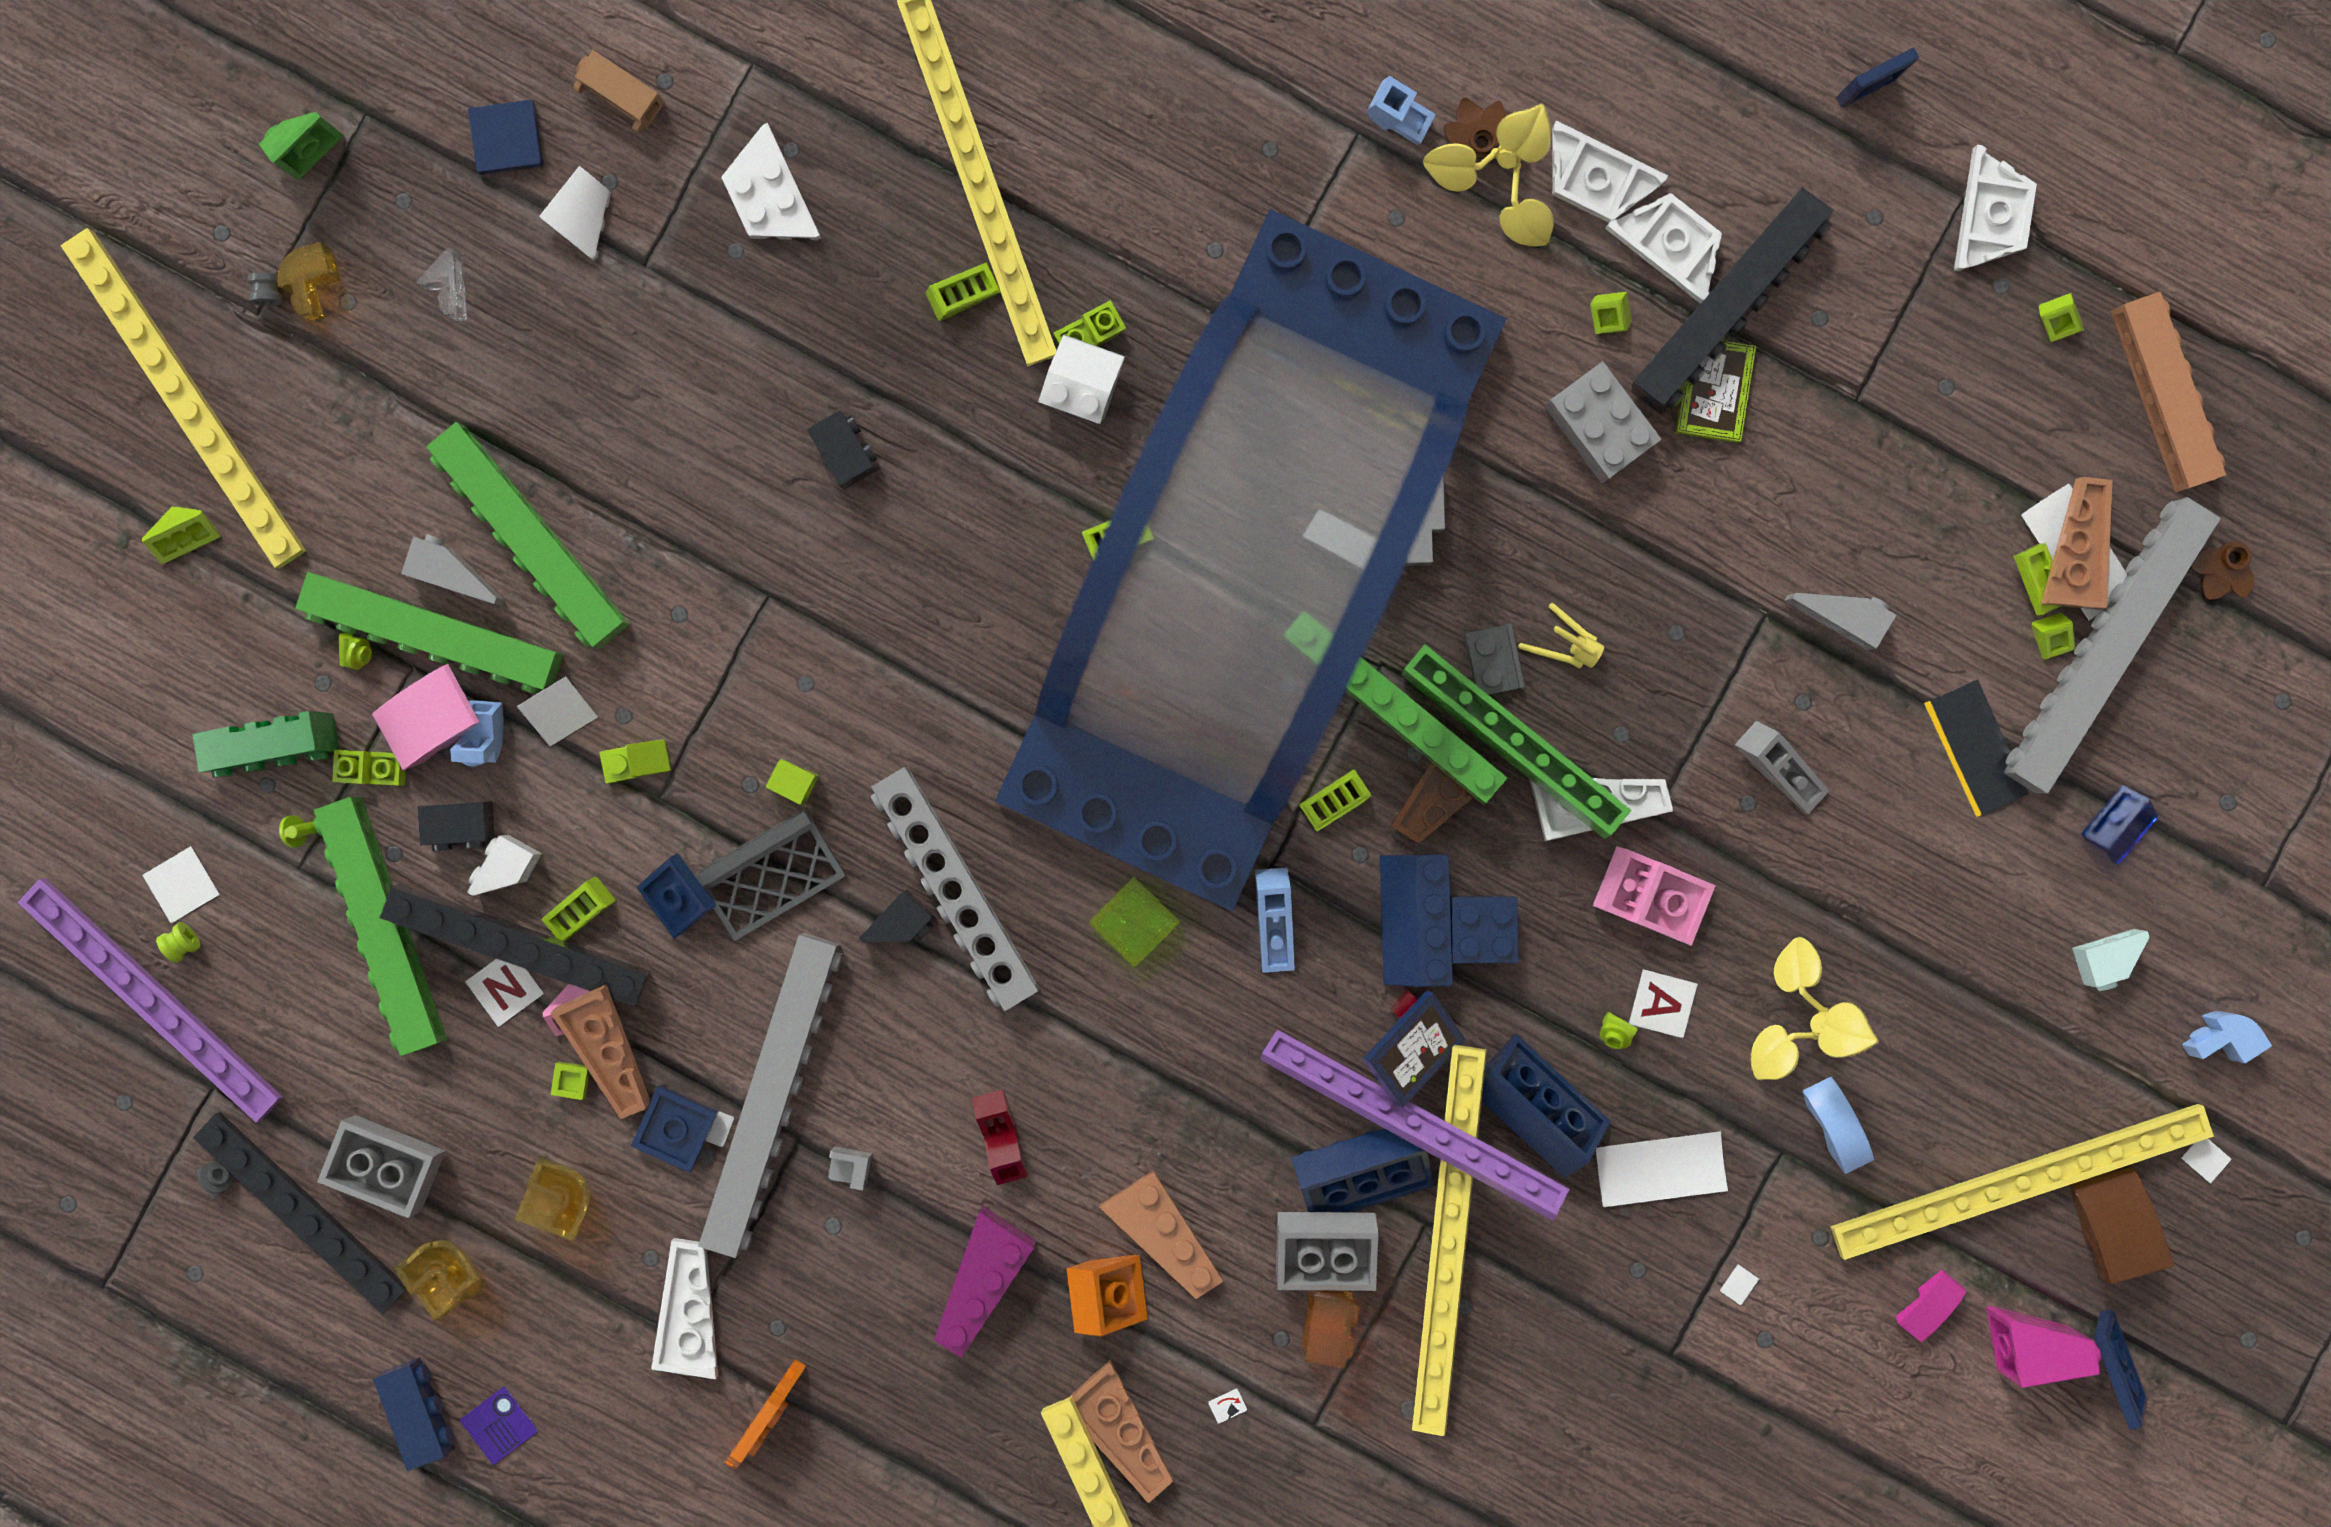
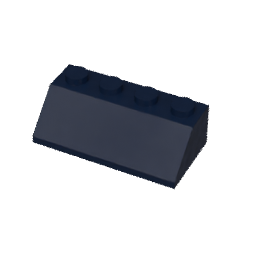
(1416, 920)
(1542, 1107)
(1361, 1172)

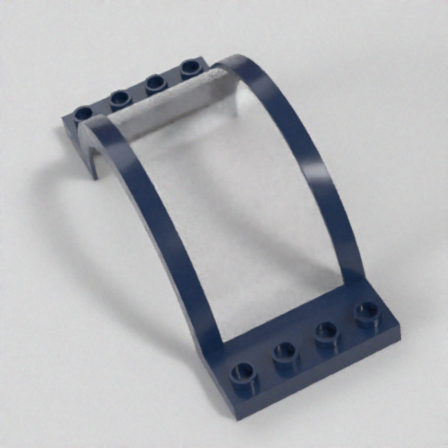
(1250, 559)

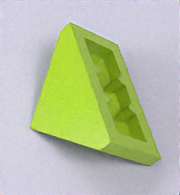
(179, 533)

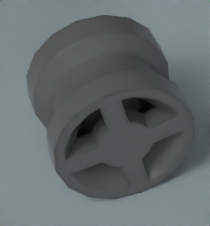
(264, 289)

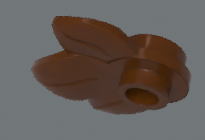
(1475, 124)
(2221, 574)

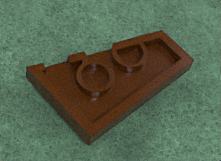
(1429, 804)

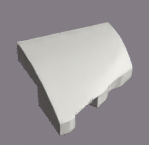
(579, 211)

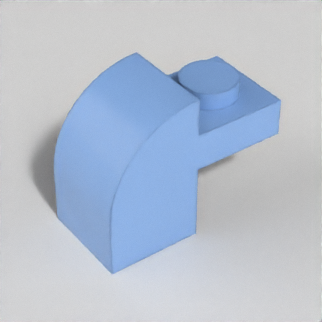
(1396, 110)
(485, 739)
(2234, 1033)

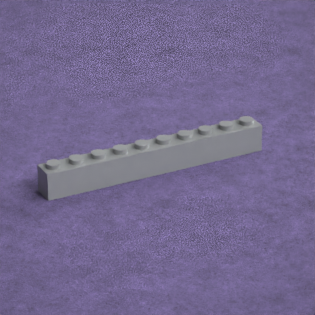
(2111, 645)
(770, 1095)

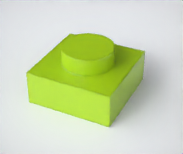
(570, 1080)

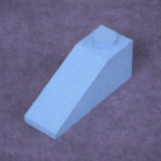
(1275, 919)

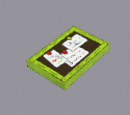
(1719, 399)

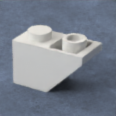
(506, 865)

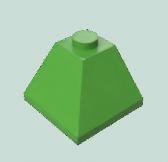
(300, 143)

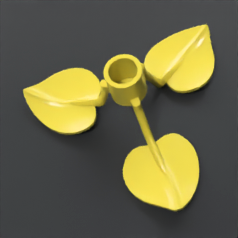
(1520, 136)
(1839, 1031)

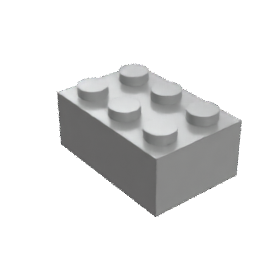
(1602, 422)
(381, 1166)
(1326, 1251)

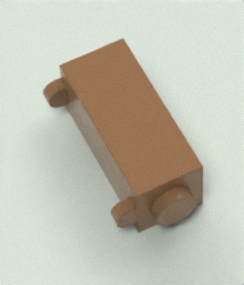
(618, 89)

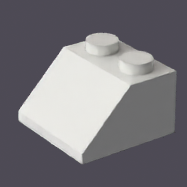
(1081, 379)

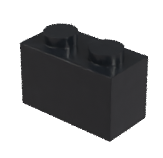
(842, 449)
(456, 824)

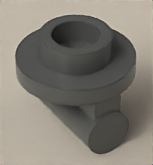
(214, 1178)

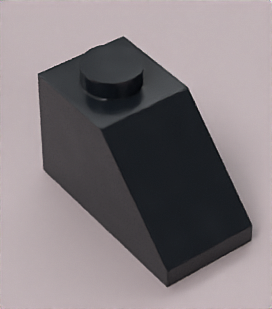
(900, 921)

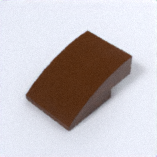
(2120, 1225)

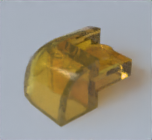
(555, 1200)
(440, 1277)

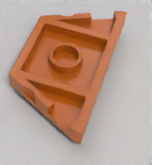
(767, 1417)

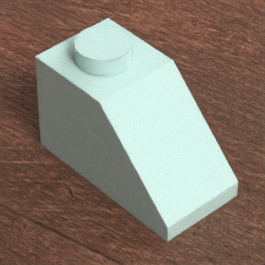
(2110, 958)

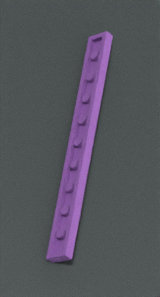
(150, 999)
(1415, 1125)

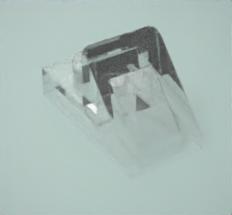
(448, 276)

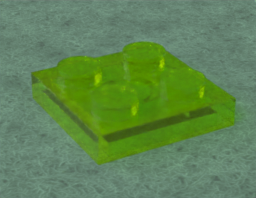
(1134, 922)

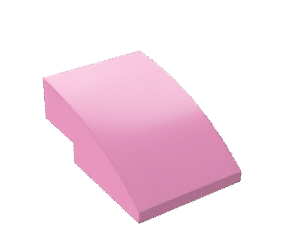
(425, 717)
(1654, 895)

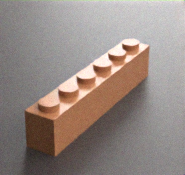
(2168, 392)

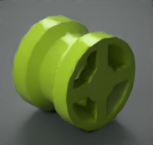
(178, 942)

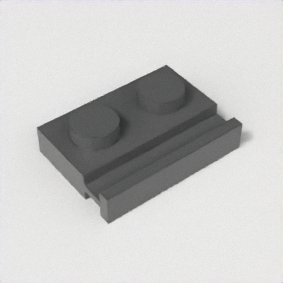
(1494, 659)

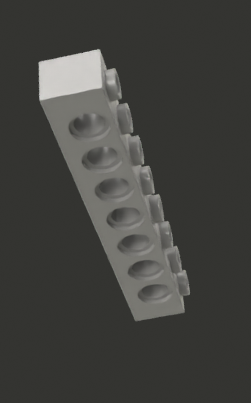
(905, 785)

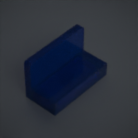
(2121, 823)

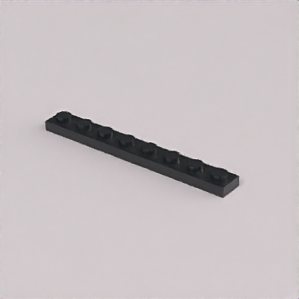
(300, 1212)

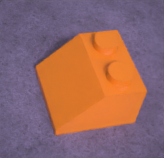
(1106, 1295)

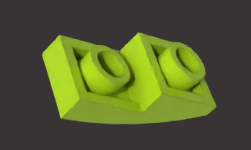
(1094, 327)
(367, 768)

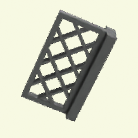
(761, 847)

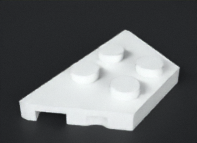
(1598, 175)
(767, 192)
(1994, 211)
(1673, 242)

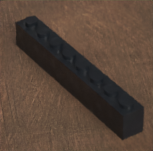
(1731, 302)
(513, 943)

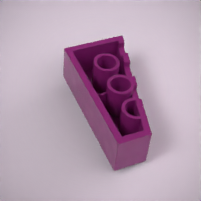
(986, 1271)

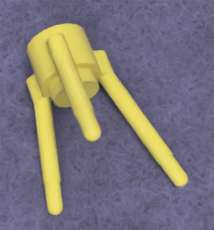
(1584, 647)

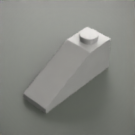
(444, 567)
(1855, 618)
(1782, 766)

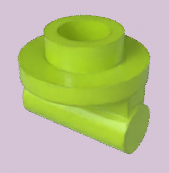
(353, 651)
(294, 831)
(1617, 1032)

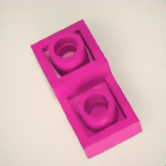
(1936, 1302)

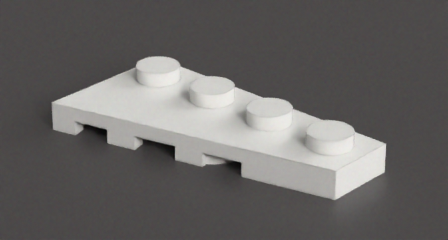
(1642, 796)

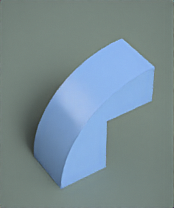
(1840, 1125)

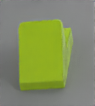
(635, 761)

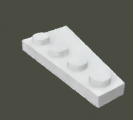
(686, 1318)

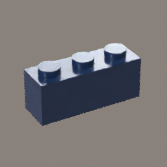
(414, 1413)

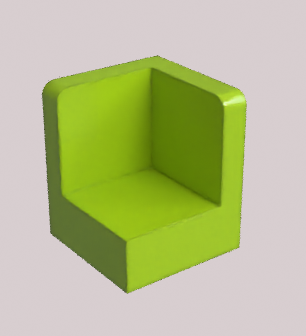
(792, 781)

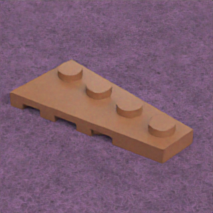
(2082, 553)
(601, 1043)
(1161, 1230)
(1121, 1431)

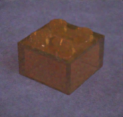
(1328, 1327)

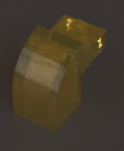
(303, 272)

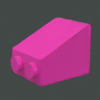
(2039, 1350)

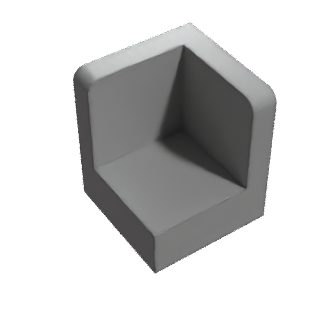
(850, 1166)

